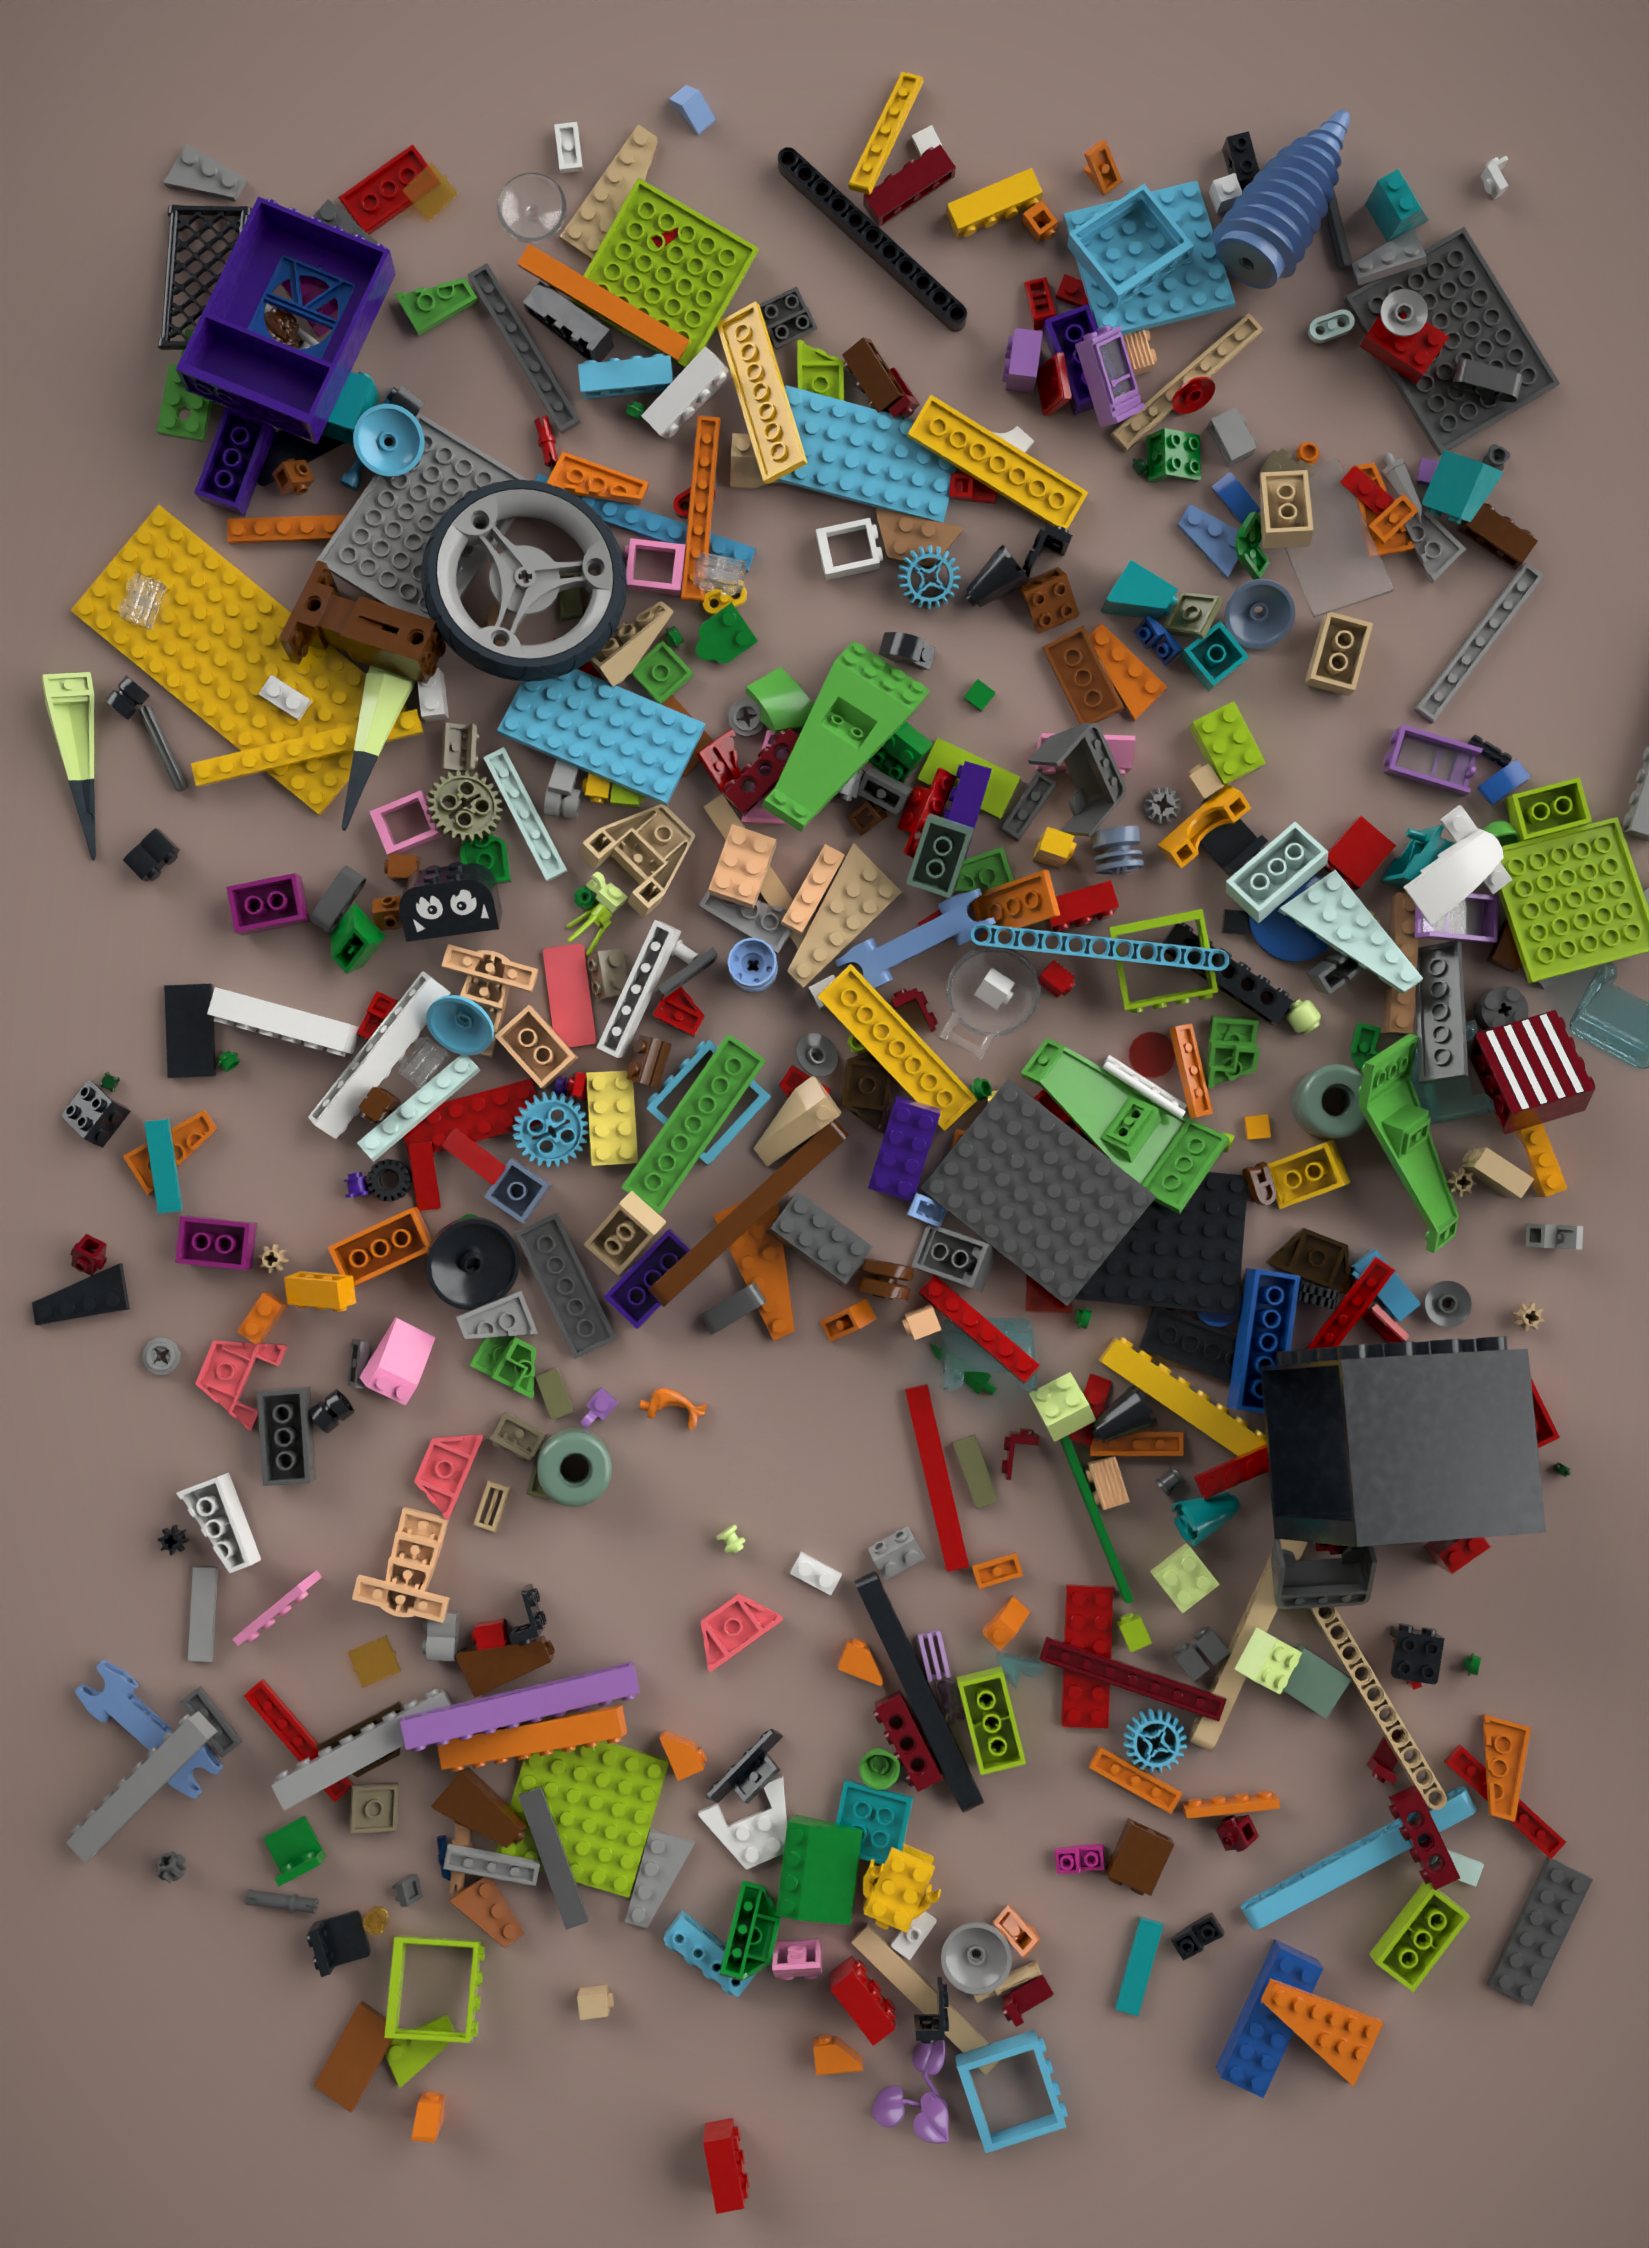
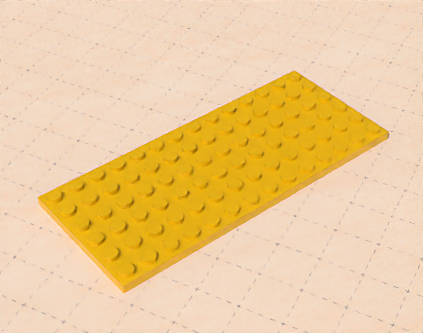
(219, 647)

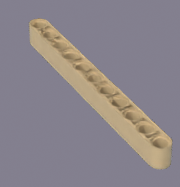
(1229, 1681)
(1377, 1703)

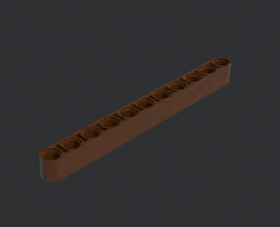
(748, 1213)

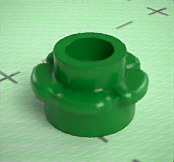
(635, 410)
(673, 636)
(580, 902)
(228, 1061)
(980, 1088)
(1083, 1318)
(1472, 1664)

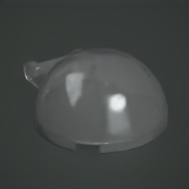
(976, 1014)

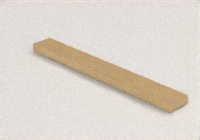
(1204, 366)
(772, 888)
(917, 1989)

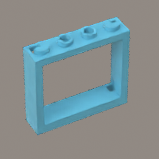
(1149, 275)
(672, 1082)
(998, 2051)

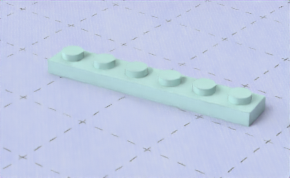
(525, 814)
(418, 1106)

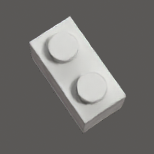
(433, 698)

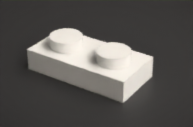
(568, 147)
(285, 697)
(815, 1573)

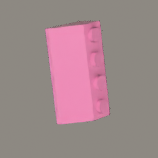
(1120, 746)

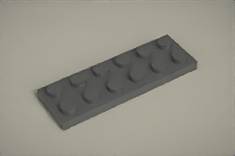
(1441, 1013)
(566, 1285)
(1539, 1931)

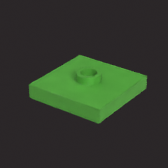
(661, 672)

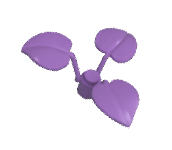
(932, 2122)

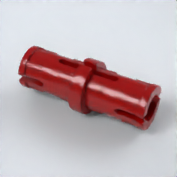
(546, 441)

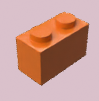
(262, 1317)

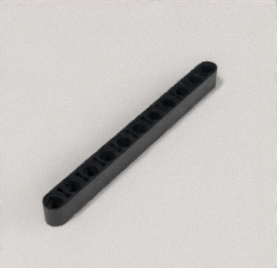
(869, 229)
(919, 1691)

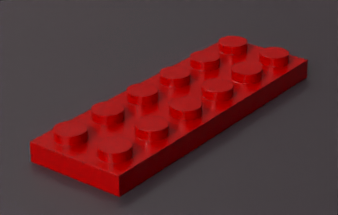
(476, 1115)
(1088, 1627)

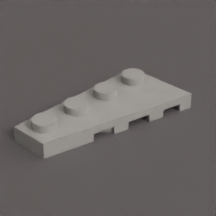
(760, 923)
(658, 1869)

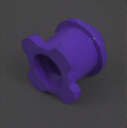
(356, 1185)

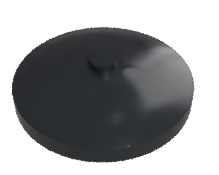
(472, 1263)

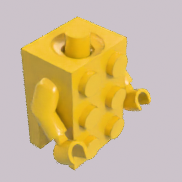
(898, 1887)

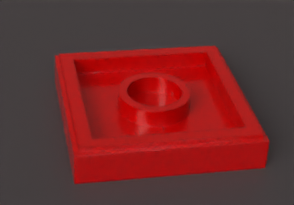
(1053, 384)

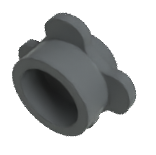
(1501, 452)

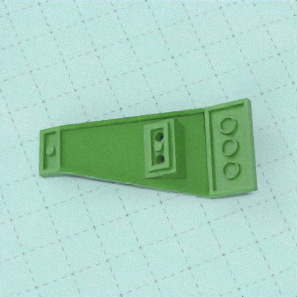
(849, 722)
(1403, 1131)
(1159, 1149)

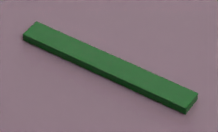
(1096, 1519)

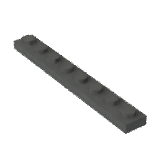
(524, 348)

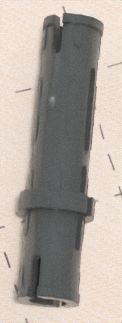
(281, 1901)

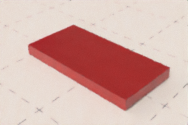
(380, 194)

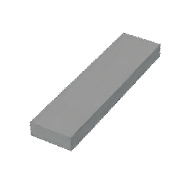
(203, 1613)
(491, 1865)

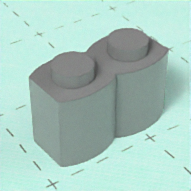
(442, 1638)

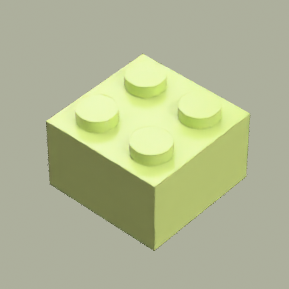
(1062, 1406)
(1184, 1578)
(1268, 1661)

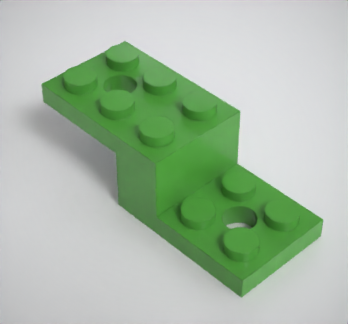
(178, 399)

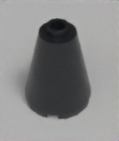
(996, 579)
(1123, 1417)

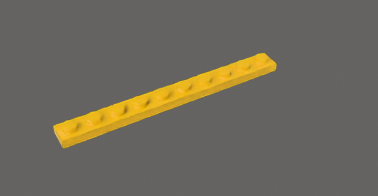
(294, 751)

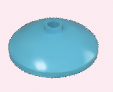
(394, 423)
(460, 1025)

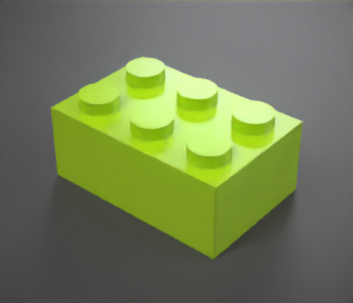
(1227, 743)
(1548, 809)

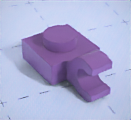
(599, 1406)

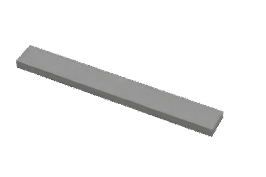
(1478, 642)

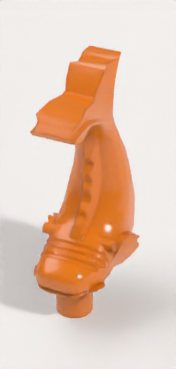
(664, 1396)

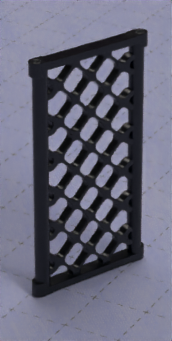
(174, 213)

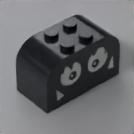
(449, 901)

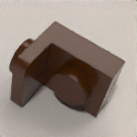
(867, 817)

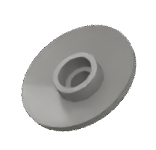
(1408, 303)

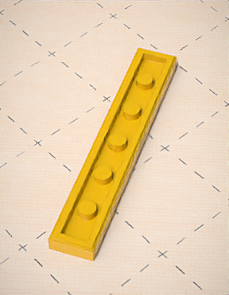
(885, 133)

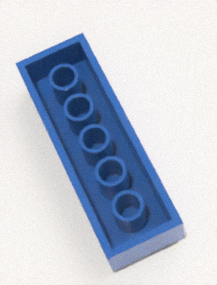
(1263, 1330)
(1259, 2034)

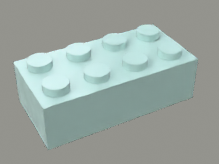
(1276, 872)

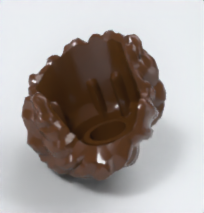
(281, 319)

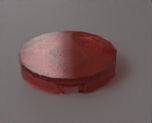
(1151, 1054)

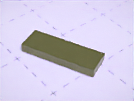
(975, 1471)

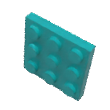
(880, 1814)

